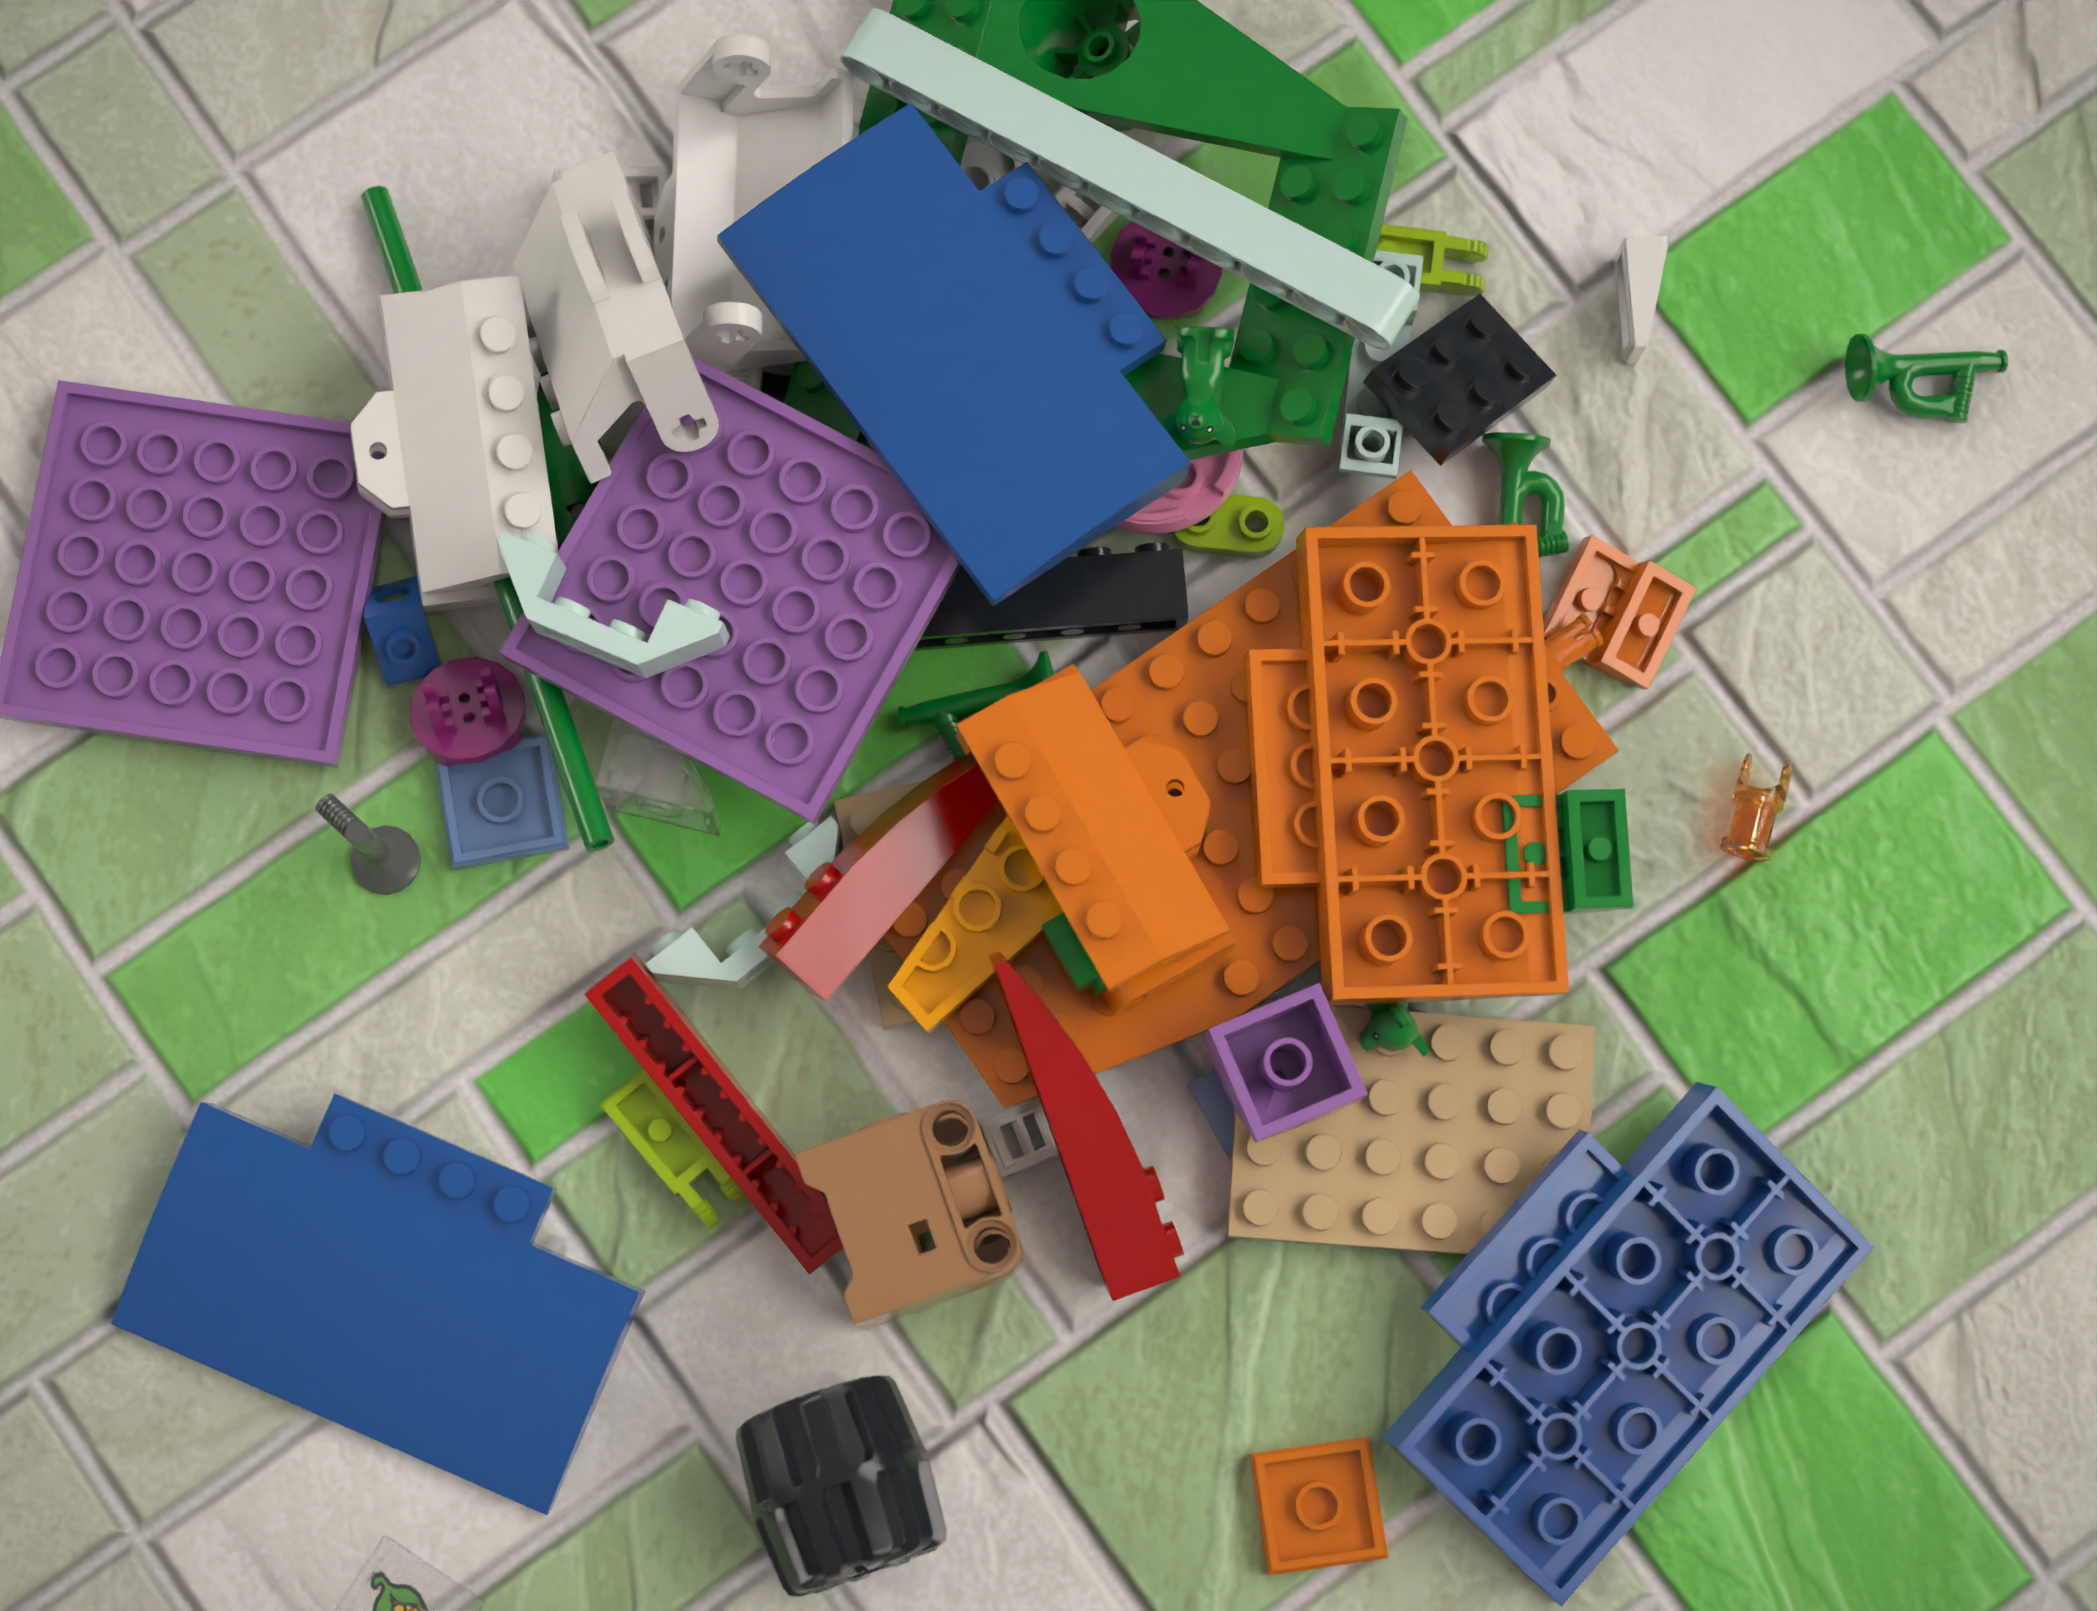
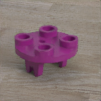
(1139, 260)
(493, 702)

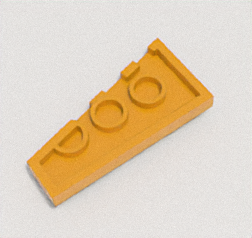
(989, 911)

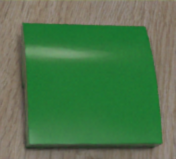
(1590, 849)

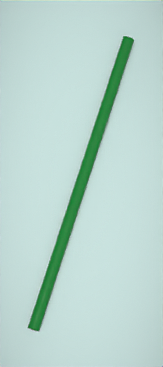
(547, 697)

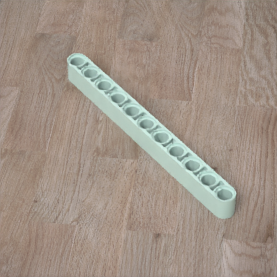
(1131, 179)

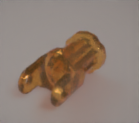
(1755, 814)

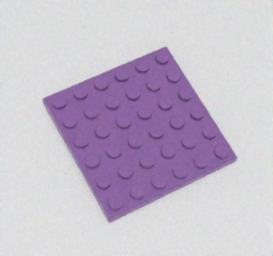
(803, 555)
(192, 576)

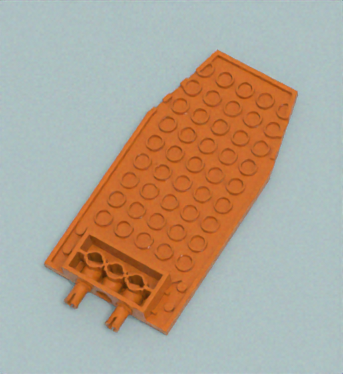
(1195, 700)

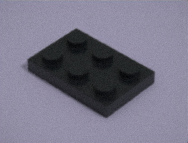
(1459, 379)

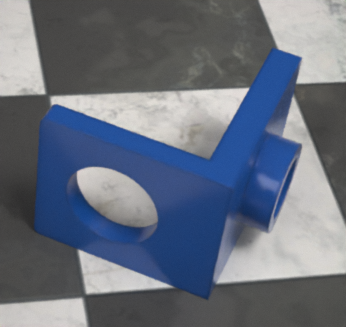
(400, 632)

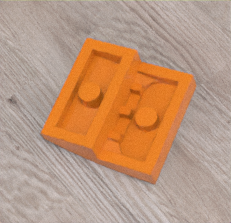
(1628, 602)

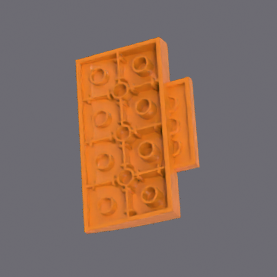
(1392, 758)

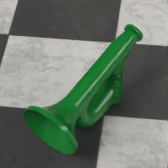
(1869, 367)
(1514, 456)
(946, 709)

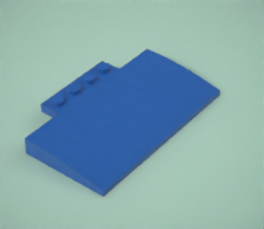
(966, 345)
(382, 1291)
(1617, 1331)

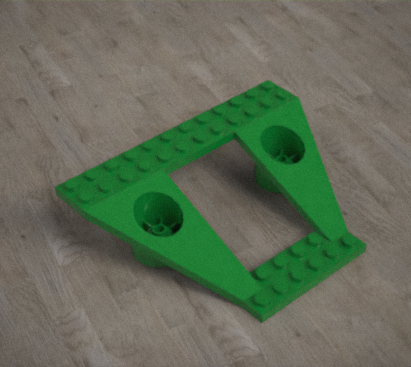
(1208, 83)

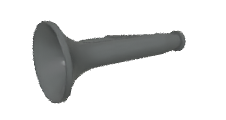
(381, 857)

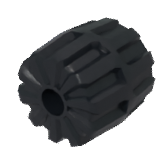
(840, 1485)

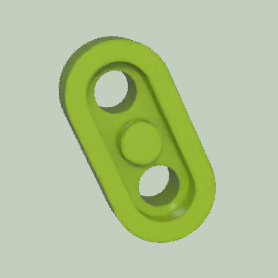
(1228, 533)

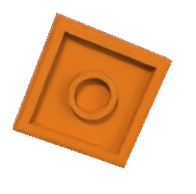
(1318, 1506)

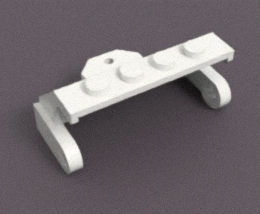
(728, 157)
(605, 318)
(457, 435)

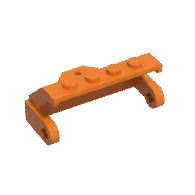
(1104, 832)

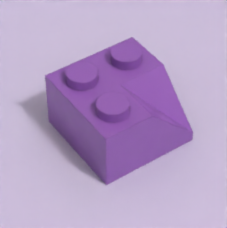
(1285, 1064)

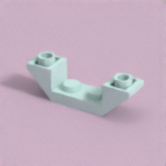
(1368, 429)
(677, 638)
(690, 961)

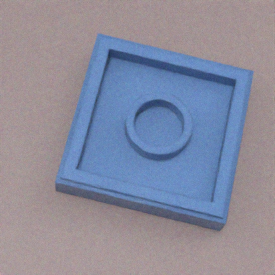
(503, 806)

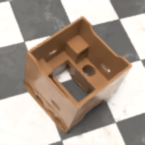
(904, 1182)

